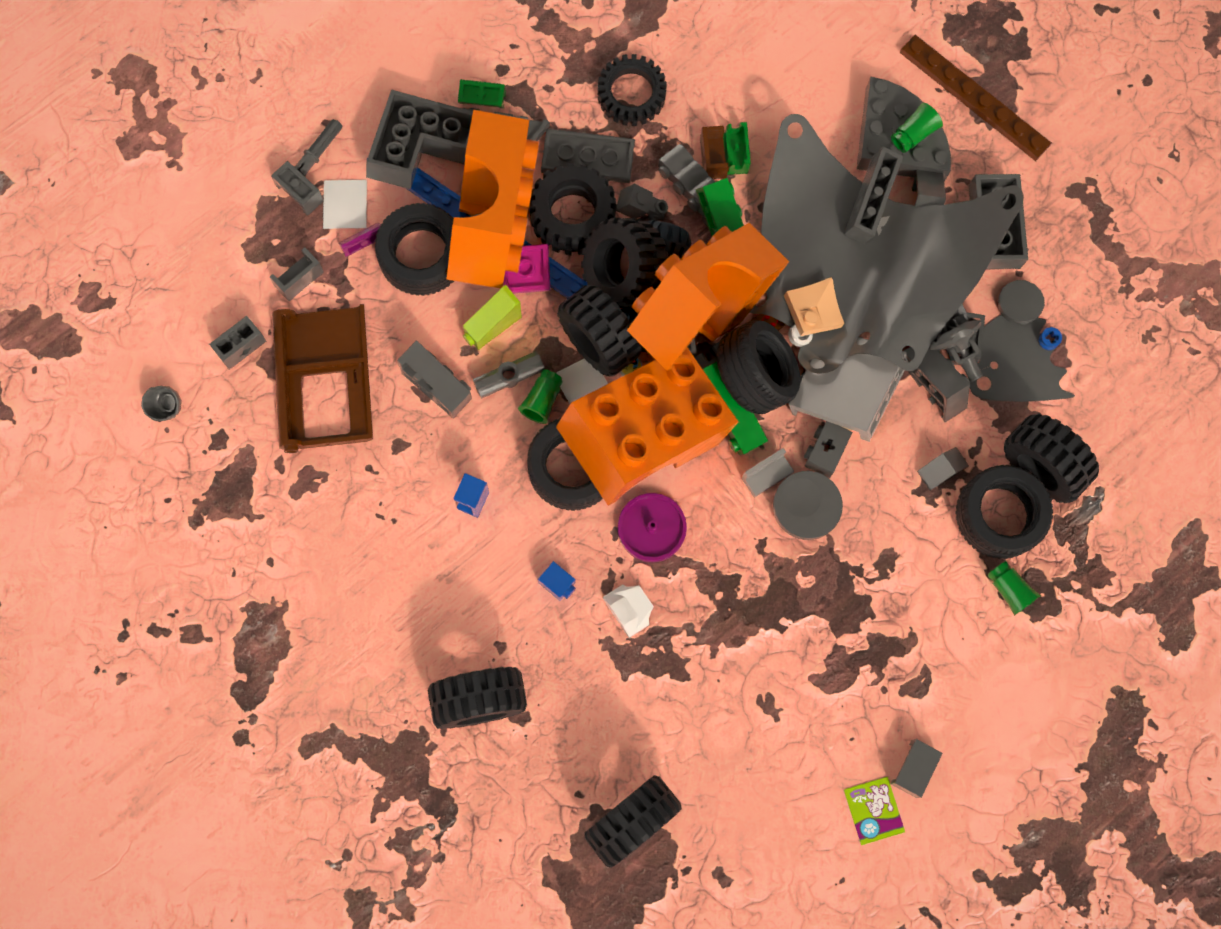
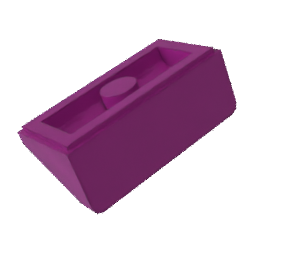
(359, 240)

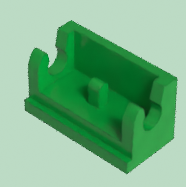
(481, 93)
(737, 149)

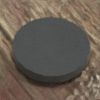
(807, 505)

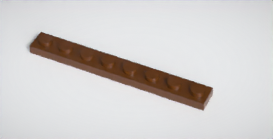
(975, 97)

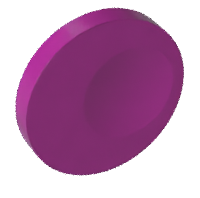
(652, 527)

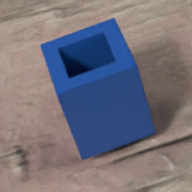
(557, 581)

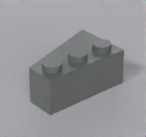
(434, 379)
(942, 381)

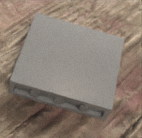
(851, 394)

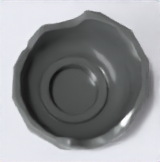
(161, 403)

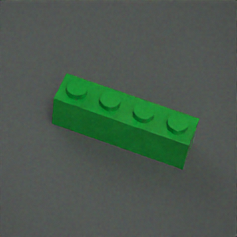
(720, 206)
(748, 432)

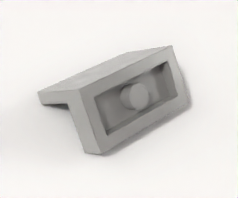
(767, 473)

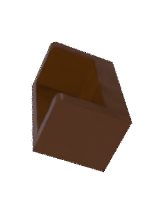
(713, 152)

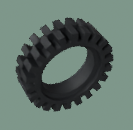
(632, 66)

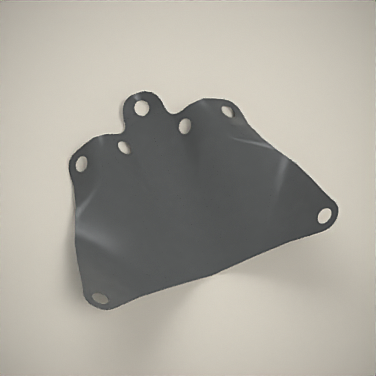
(896, 283)

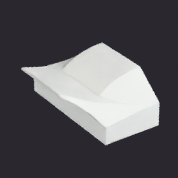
(629, 608)

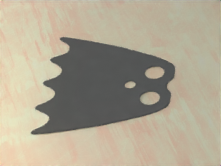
(1023, 365)

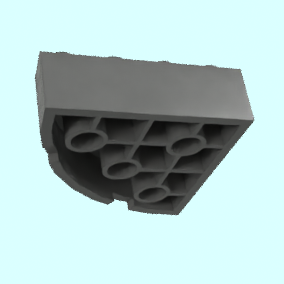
(886, 110)

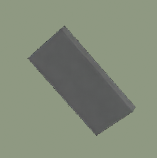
(607, 154)

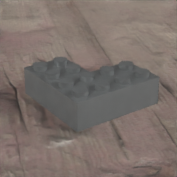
(412, 128)
(1013, 248)

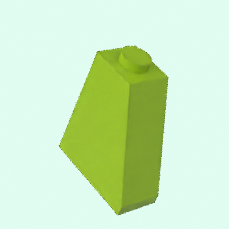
(492, 318)

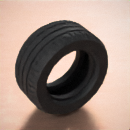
(397, 226)
(758, 367)
(545, 486)
(1029, 491)

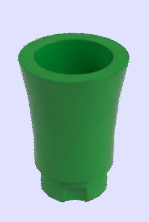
(917, 127)
(541, 397)
(1013, 588)

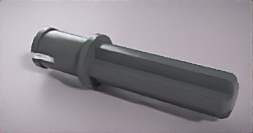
(313, 154)

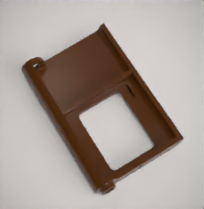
(318, 346)

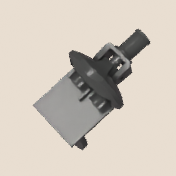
(956, 338)

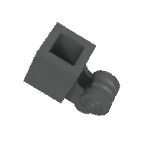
(637, 201)

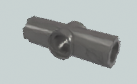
(494, 380)

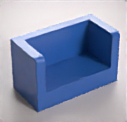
(471, 495)

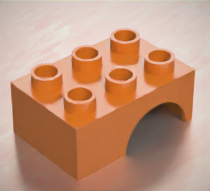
(500, 191)
(705, 291)
(645, 424)

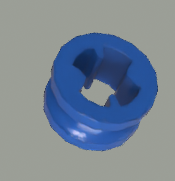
(1054, 333)

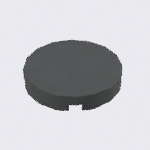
(1021, 302)

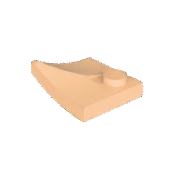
(814, 308)

